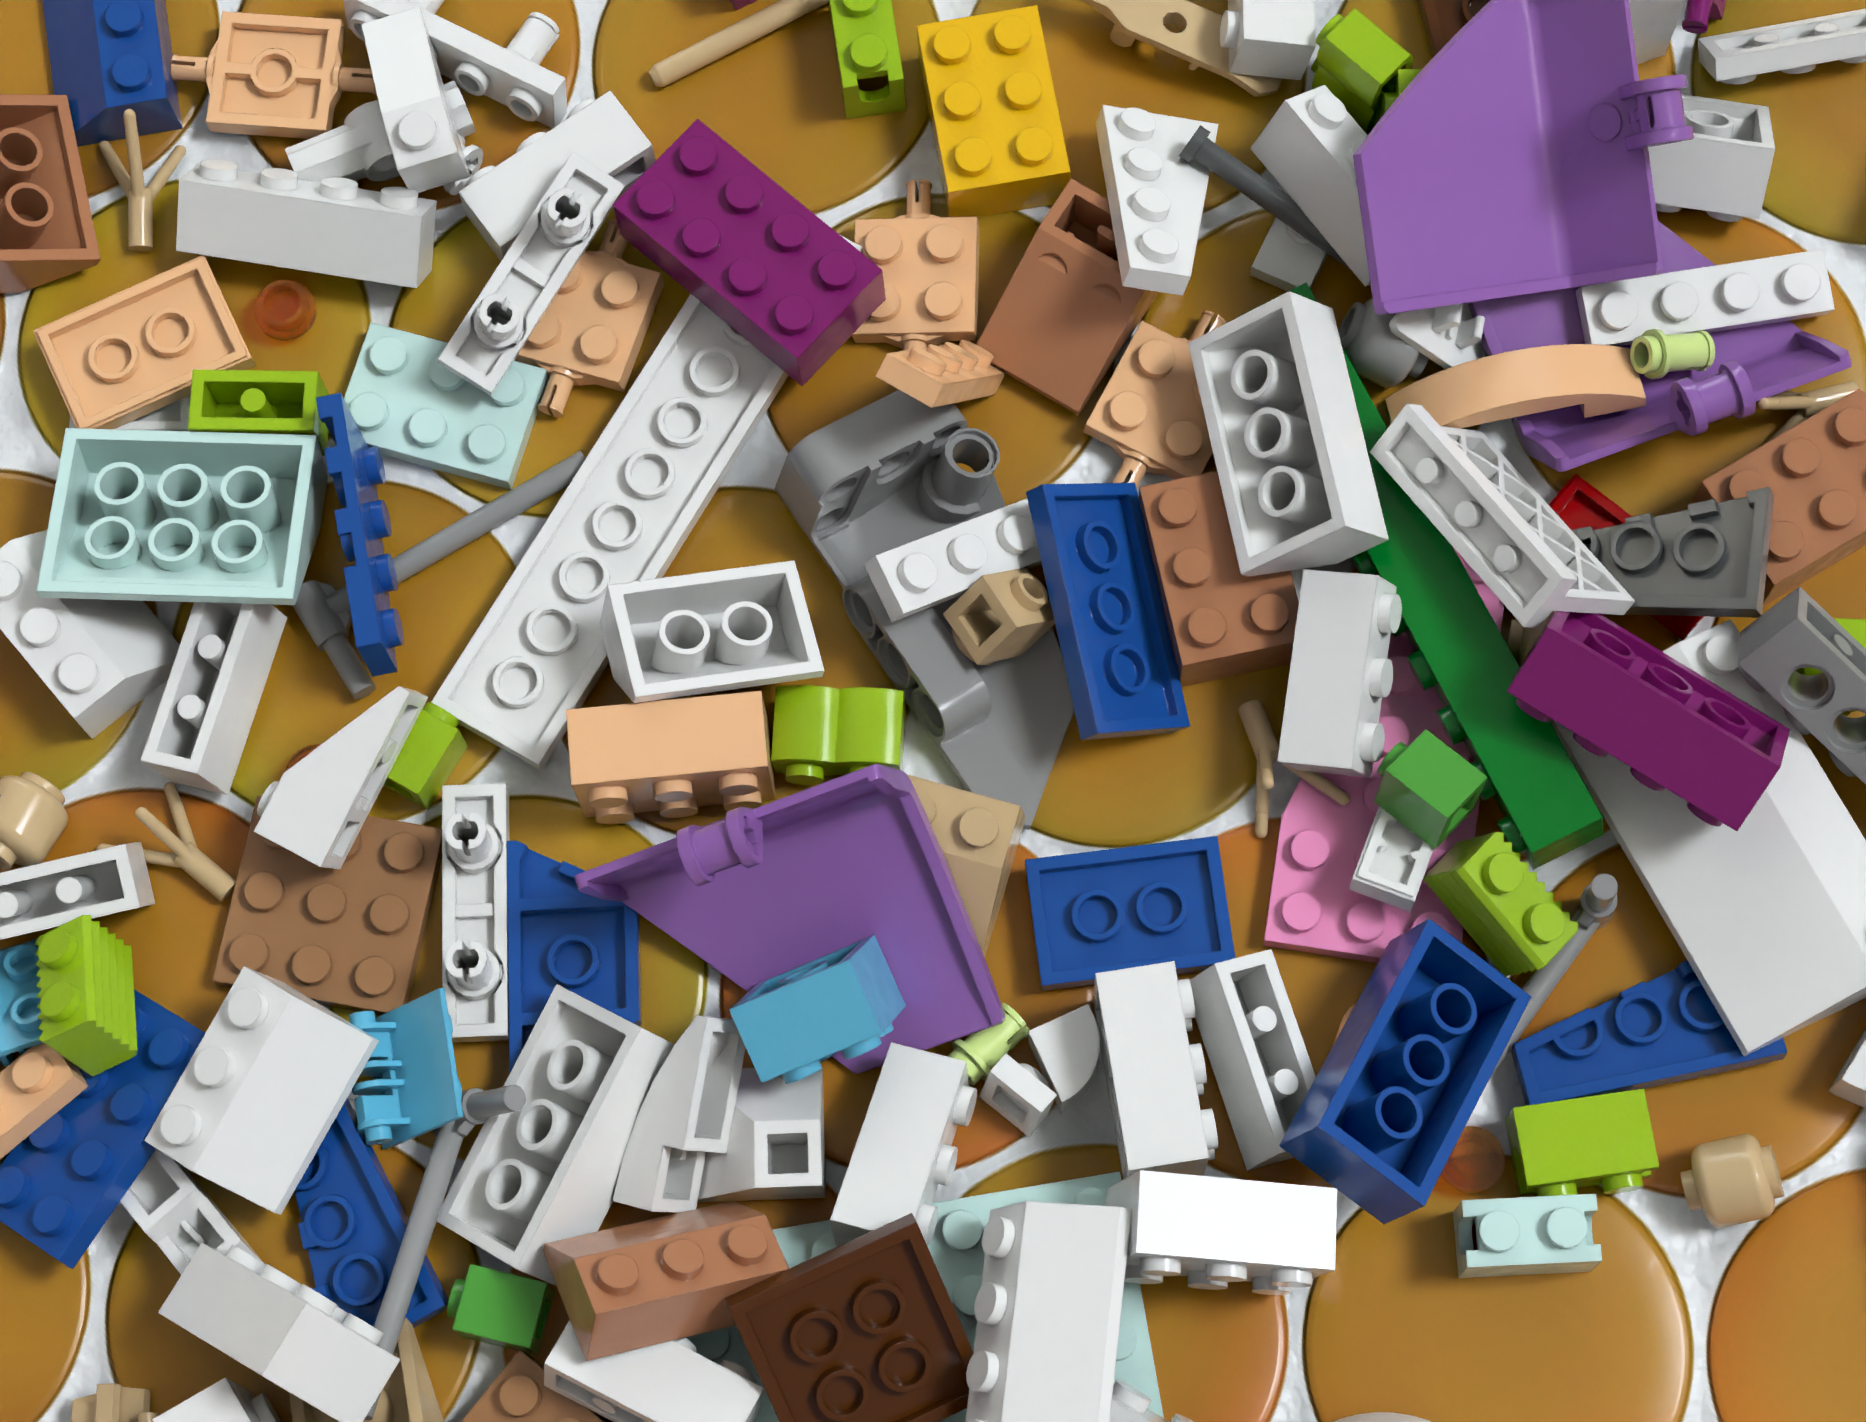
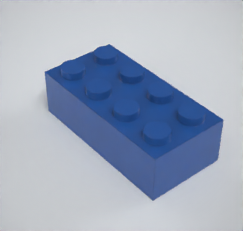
(1406, 1072)

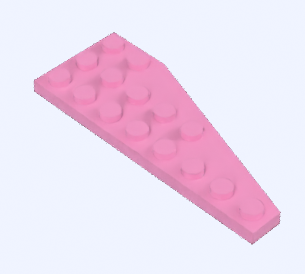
(1324, 840)

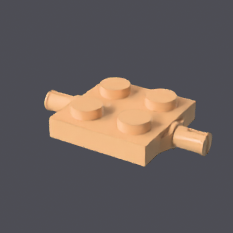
(274, 75)
(927, 274)
(594, 323)
(1154, 407)

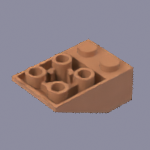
(1066, 304)

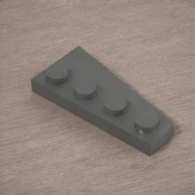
(1691, 559)

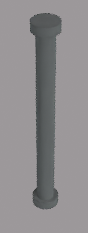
(1254, 187)

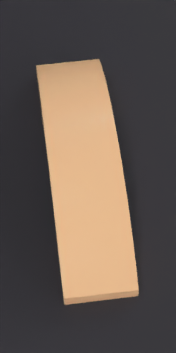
(1527, 384)

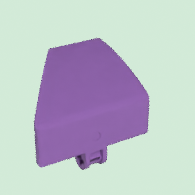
(1518, 160)
(1746, 368)
(811, 879)

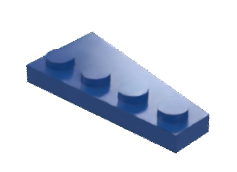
(1634, 1042)

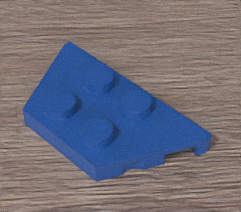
(565, 941)

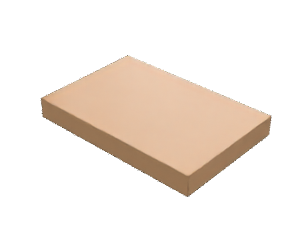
(142, 346)

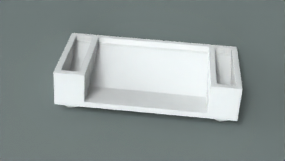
(1759, 910)

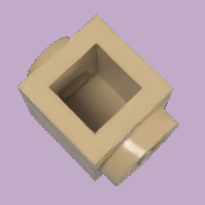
(1000, 616)

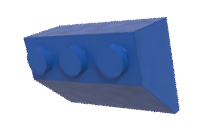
(111, 61)

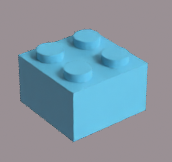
(818, 1010)

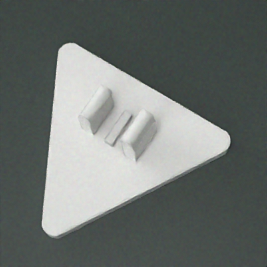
(1442, 333)

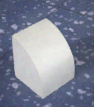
(1067, 1054)

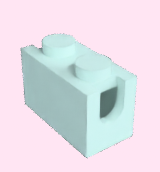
(1526, 1235)

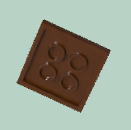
(858, 1333)

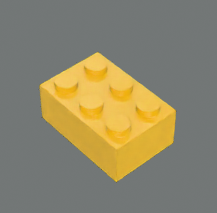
(993, 112)

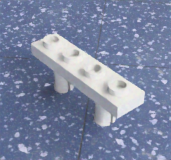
(481, 66)
(531, 274)
(475, 910)

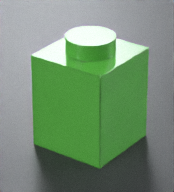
(1428, 787)
(500, 1308)

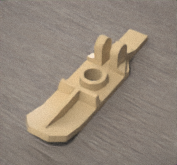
(1196, 42)

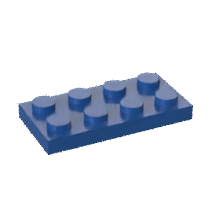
(1107, 610)
(87, 1155)

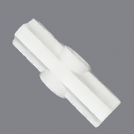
(362, 144)

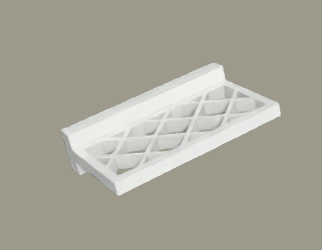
(1496, 520)

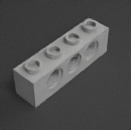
(1803, 635)

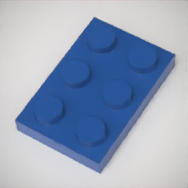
(1128, 910)

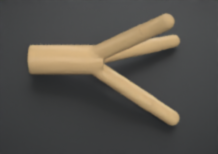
(139, 198)
(1805, 403)
(1266, 752)
(185, 849)

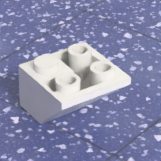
(772, 1143)

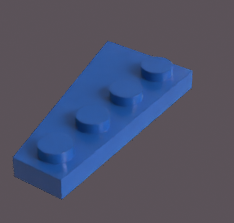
(361, 530)
(356, 1227)

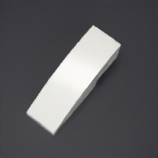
(683, 1118)
(179, 1212)

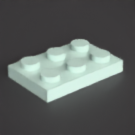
(435, 417)

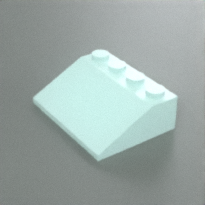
(183, 516)

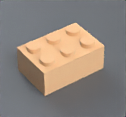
(670, 756)

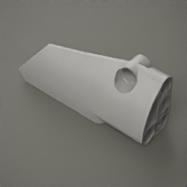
(888, 482)

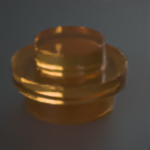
(285, 310)
(1475, 1161)

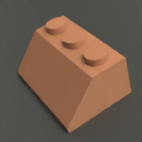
(42, 194)
(661, 1276)

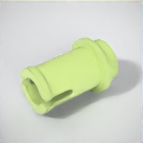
(1660, 353)
(988, 1046)

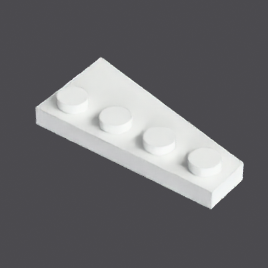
(1152, 195)

